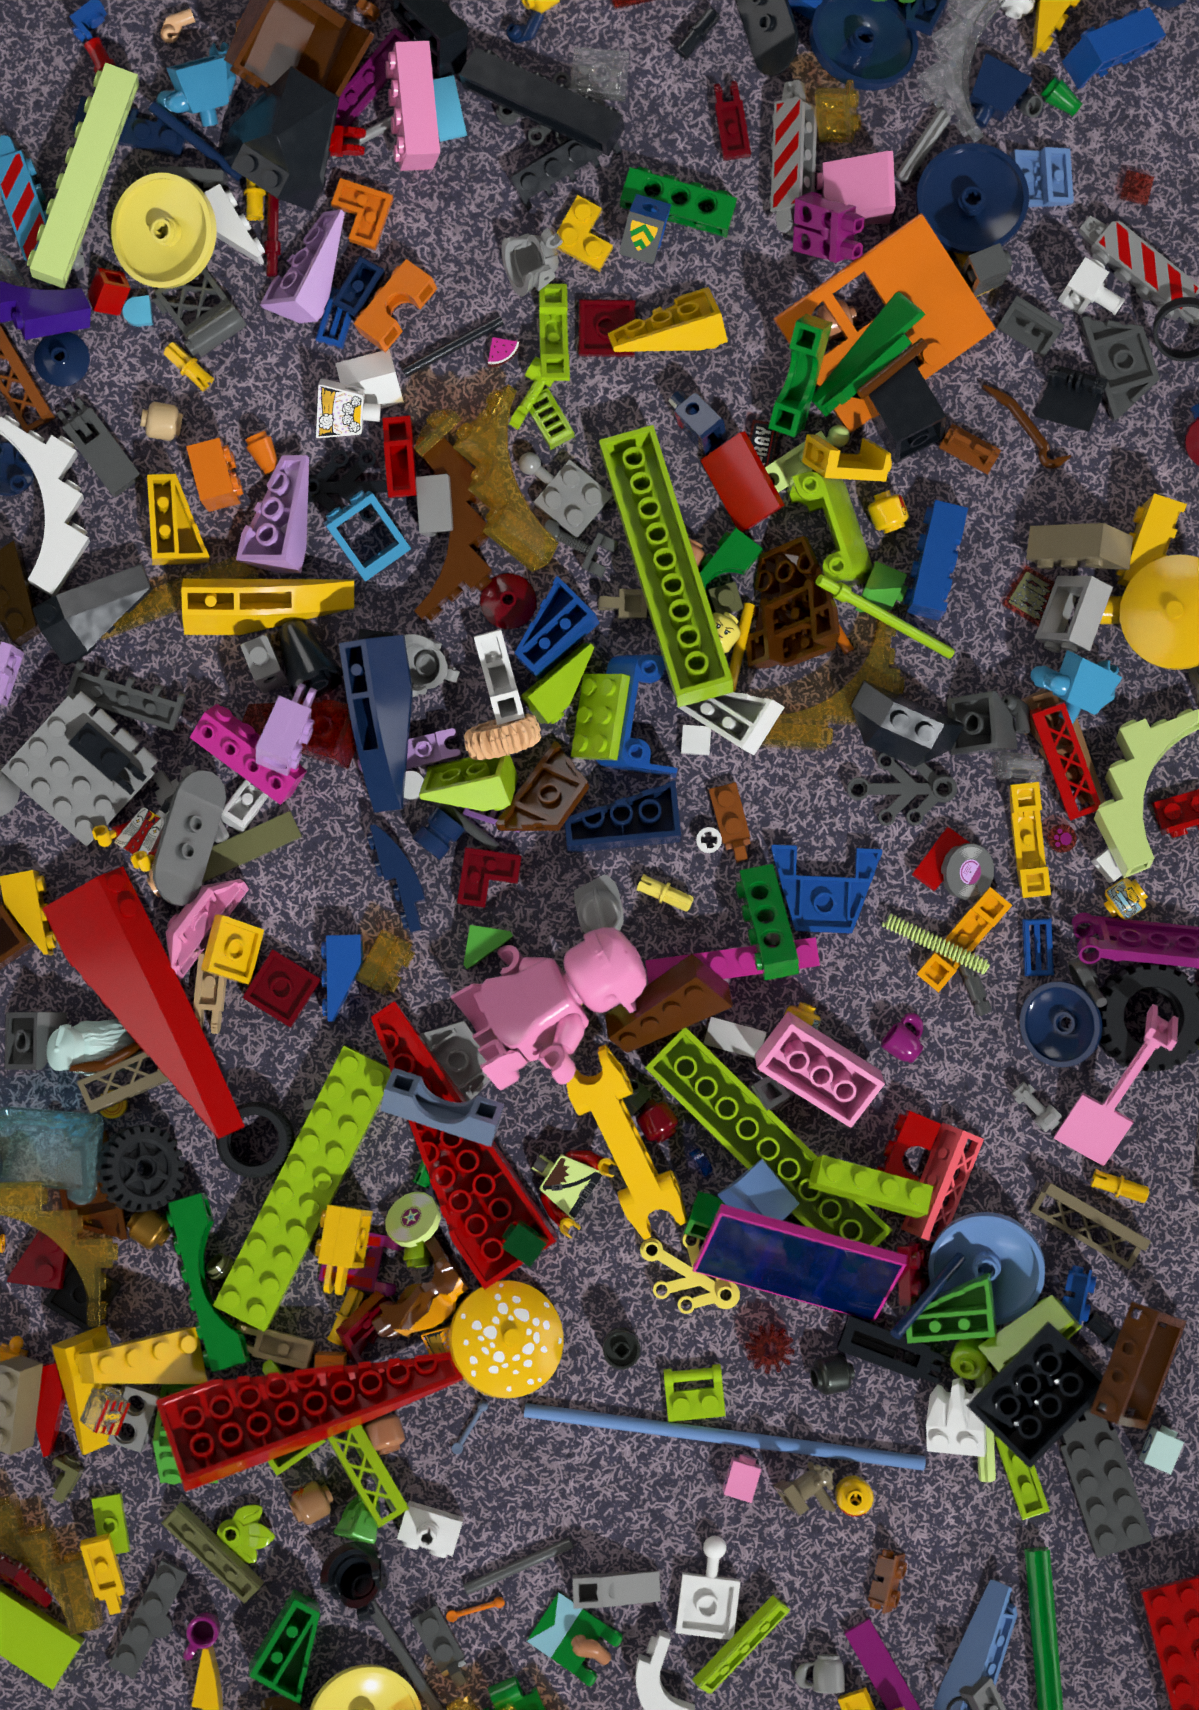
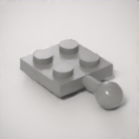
(570, 496)

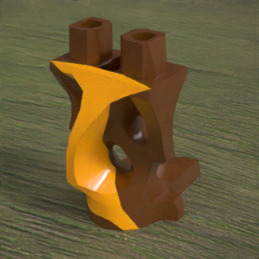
(424, 1304)

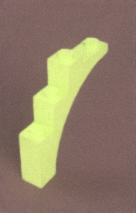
(1122, 820)

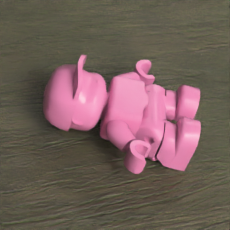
(542, 1007)

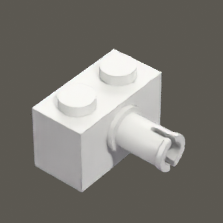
(1088, 287)
(430, 1529)

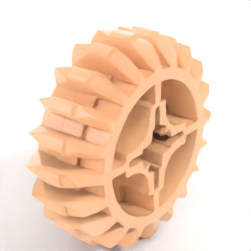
(495, 740)

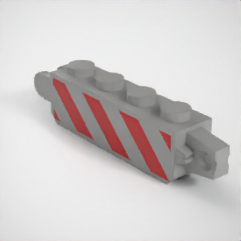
(792, 154)
(1140, 266)

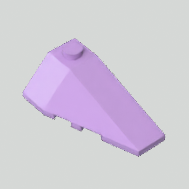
(308, 282)
(279, 529)

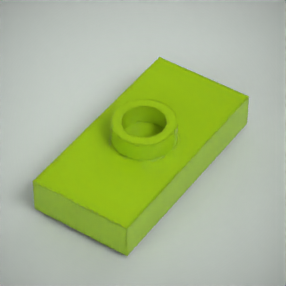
(111, 1519)

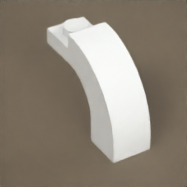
(499, 677)
(648, 1683)

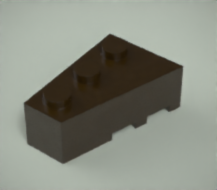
(16, 596)

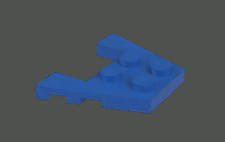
(820, 901)

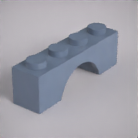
(410, 1099)

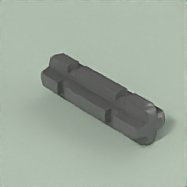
(975, 990)

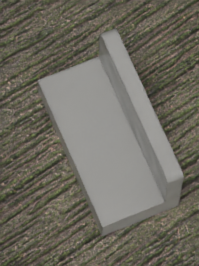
(434, 504)

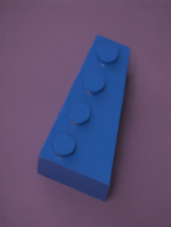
(936, 560)

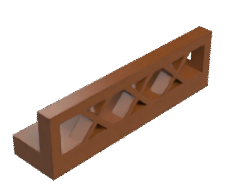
(28, 383)

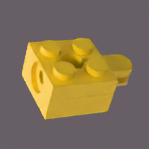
(342, 1243)

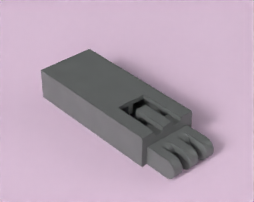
(102, 452)

